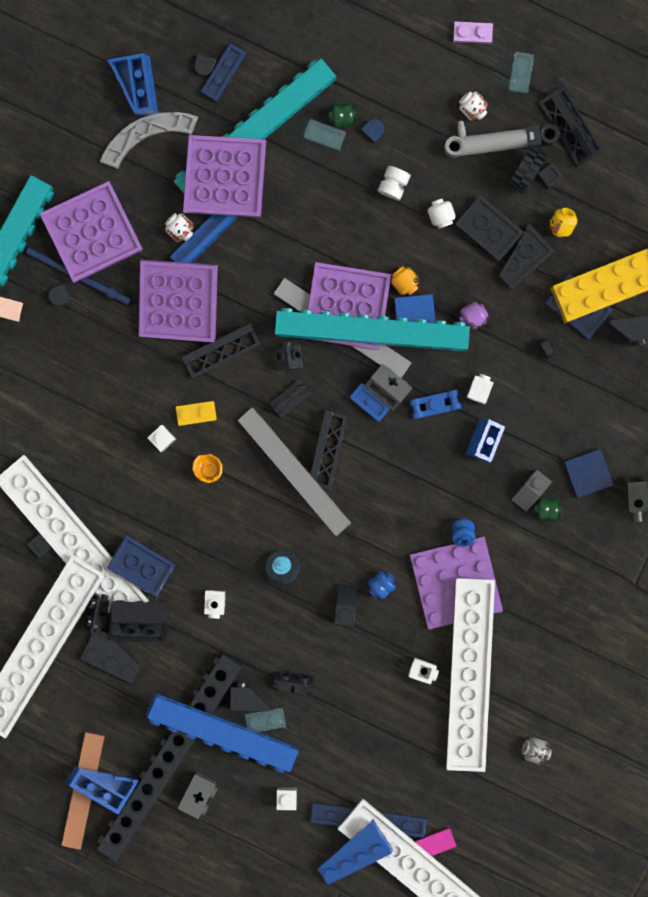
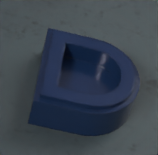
(373, 129)

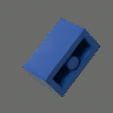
(485, 440)

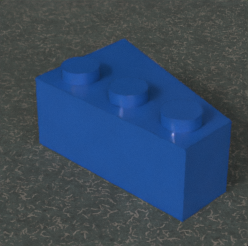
(137, 82)
(103, 787)

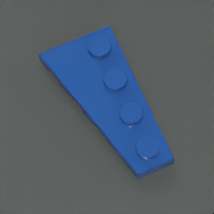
(358, 852)

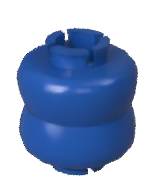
(463, 532)
(381, 584)

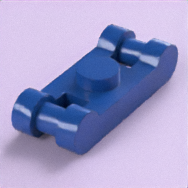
(435, 404)

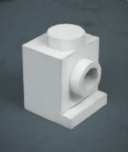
(219, 597)
(415, 673)

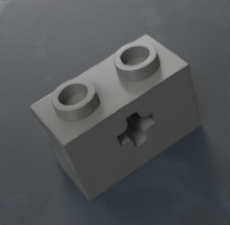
(388, 387)
(198, 784)

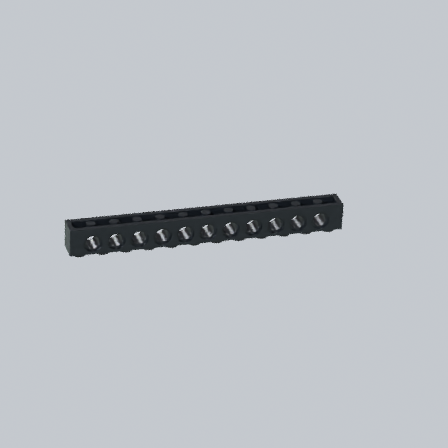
(114, 849)

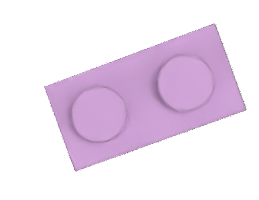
(473, 32)

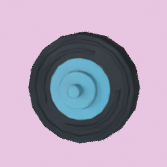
(282, 567)

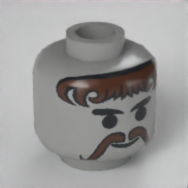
(536, 750)

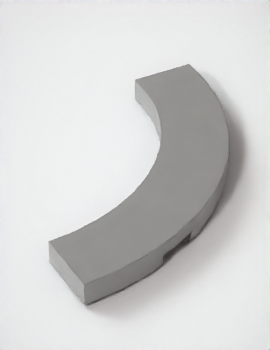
(145, 128)

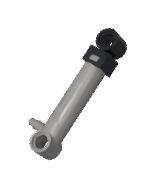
(499, 140)

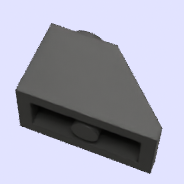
(531, 490)

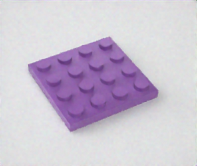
(224, 176)
(91, 232)
(349, 291)
(178, 300)
(437, 575)

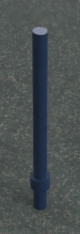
(111, 293)

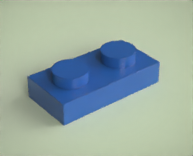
(369, 402)

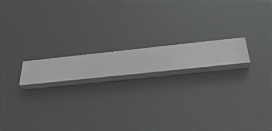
(300, 301)
(294, 471)

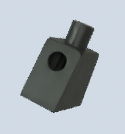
(635, 488)

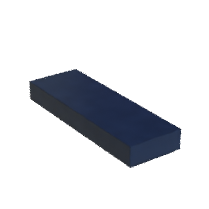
(223, 72)

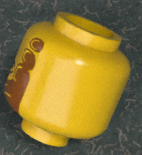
(563, 222)

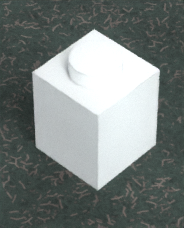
(480, 389)
(161, 438)
(286, 798)

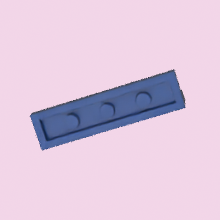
(202, 238)

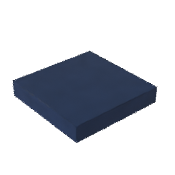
(588, 473)

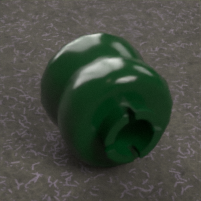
(342, 115)
(547, 509)

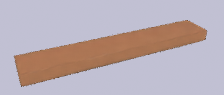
(81, 803)

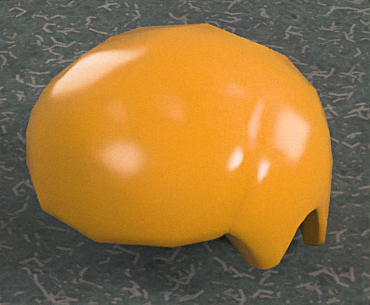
(207, 468)

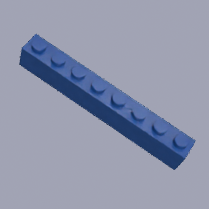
(222, 733)

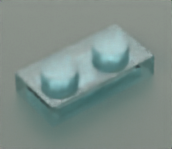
(521, 72)
(324, 135)
(266, 720)

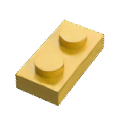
(196, 413)

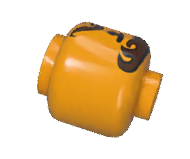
(405, 281)

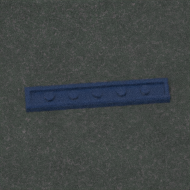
(335, 815)

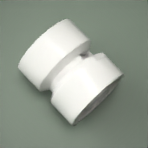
(393, 183)

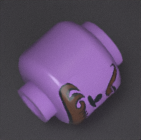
(473, 315)

